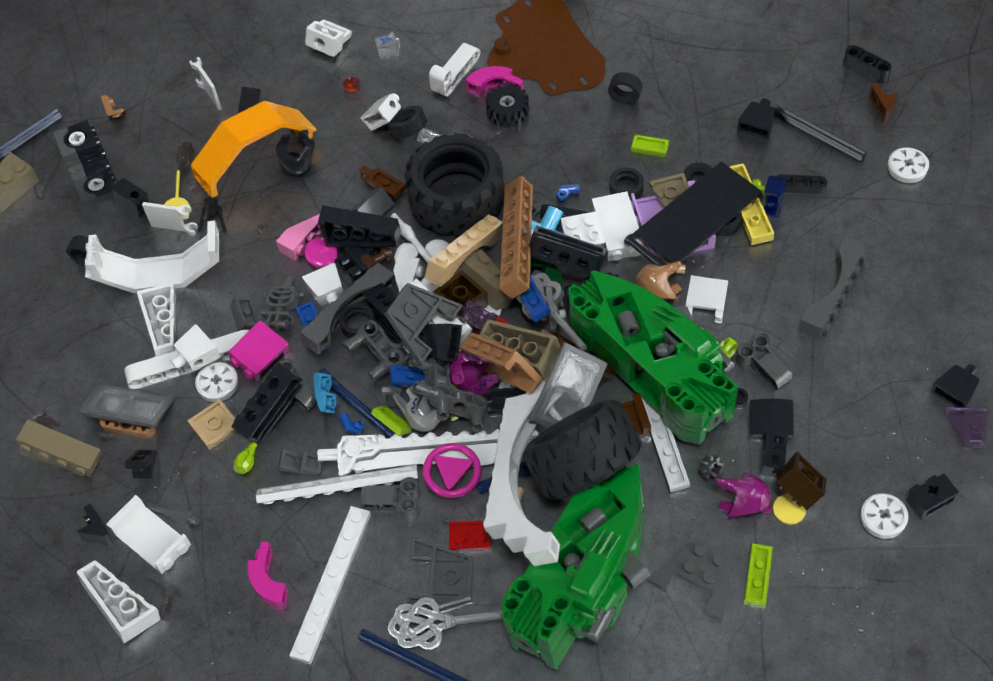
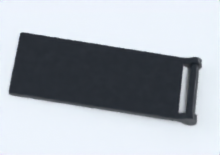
(694, 215)

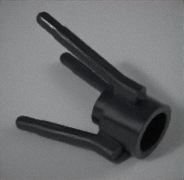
(211, 208)

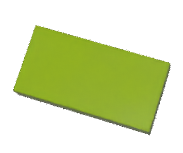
(650, 145)
(392, 420)

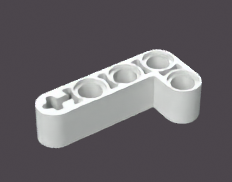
(446, 78)

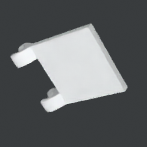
(206, 83)
(169, 217)
(708, 295)

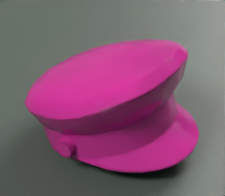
(319, 254)

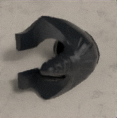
(292, 161)

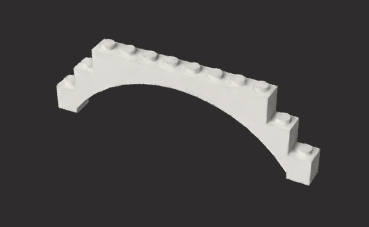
(504, 510)

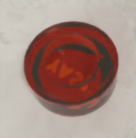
(351, 85)

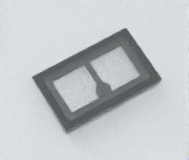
(568, 386)
(126, 405)

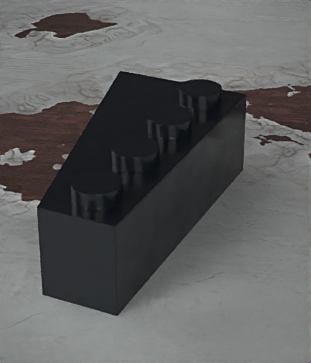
(357, 228)

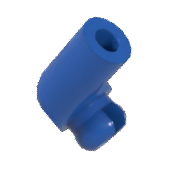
(566, 190)
(352, 427)

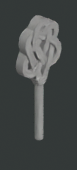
(553, 298)
(406, 632)

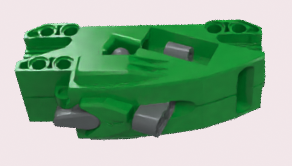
(679, 360)
(588, 584)

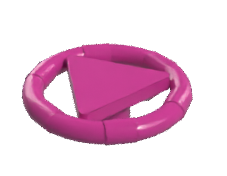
(452, 470)

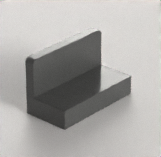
(376, 202)

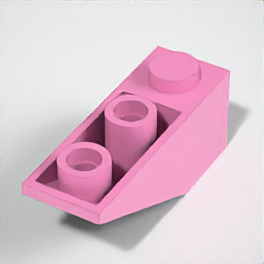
(295, 238)

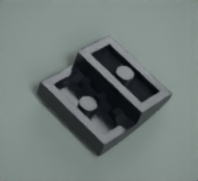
(771, 415)

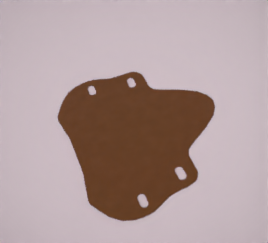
(548, 47)

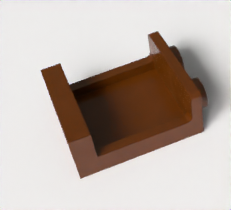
(638, 416)

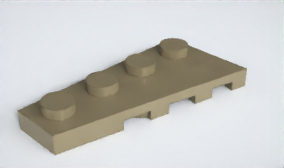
(669, 188)

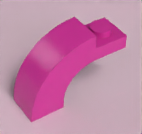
(489, 78)
(269, 591)

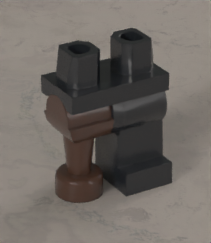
(362, 259)

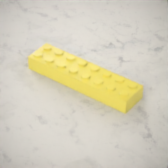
(753, 216)

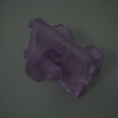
(476, 315)

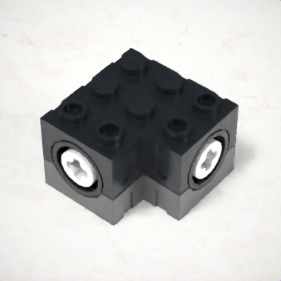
(85, 160)

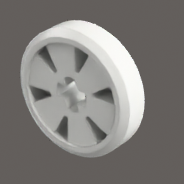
(908, 174)
(217, 371)
(889, 526)

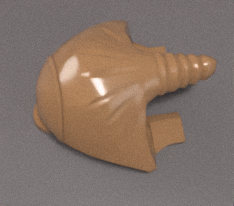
(655, 279)

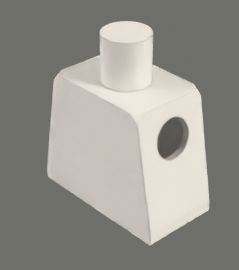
(386, 106)
(324, 284)
(194, 350)

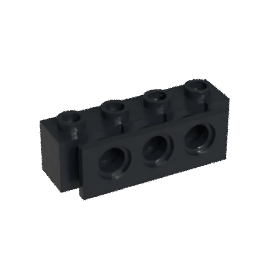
(561, 244)
(379, 300)
(268, 403)

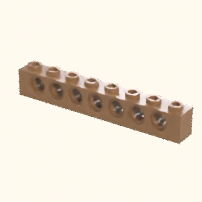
(516, 237)

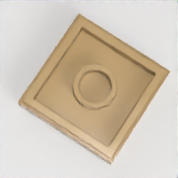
(213, 424)

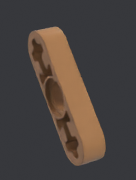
(134, 430)

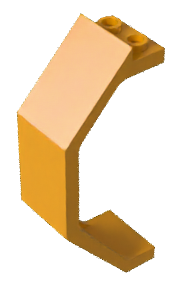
(239, 132)

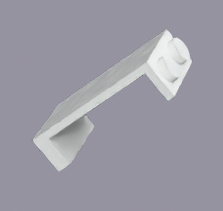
(617, 222)
(148, 535)

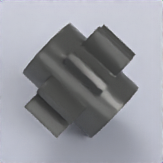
(711, 466)

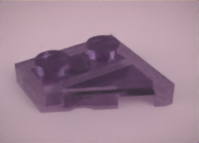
(969, 425)

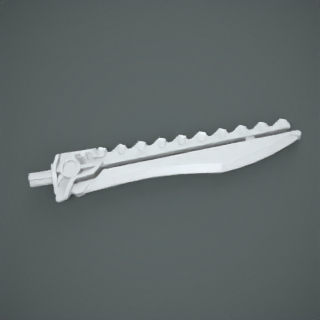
(365, 451)

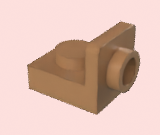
(108, 103)

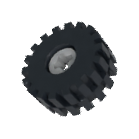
(507, 114)

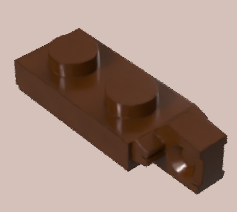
(379, 178)

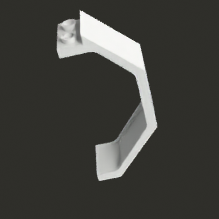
(150, 272)

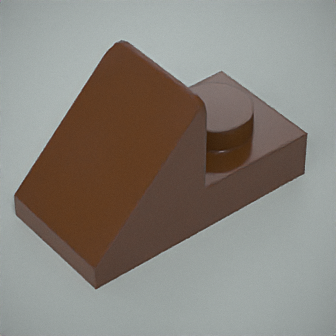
(883, 102)

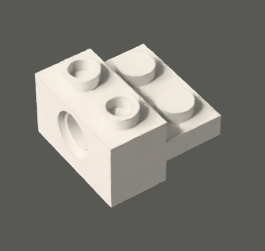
(326, 37)
(584, 227)

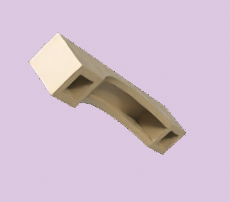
(446, 262)

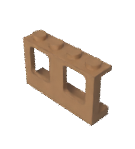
(504, 361)

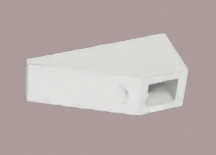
(407, 270)

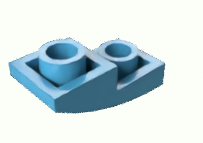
(325, 400)

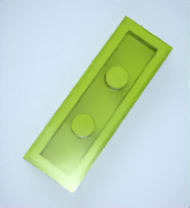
(758, 575)

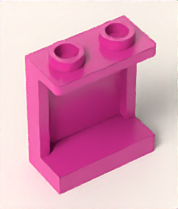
(257, 350)

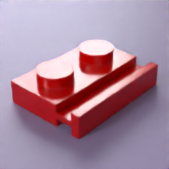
(468, 536)

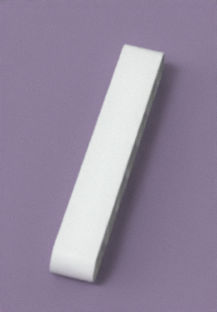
(161, 369)

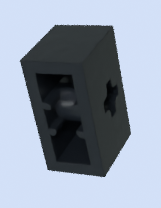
(932, 495)

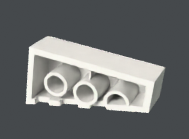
(121, 606)

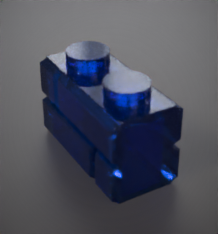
(774, 195)

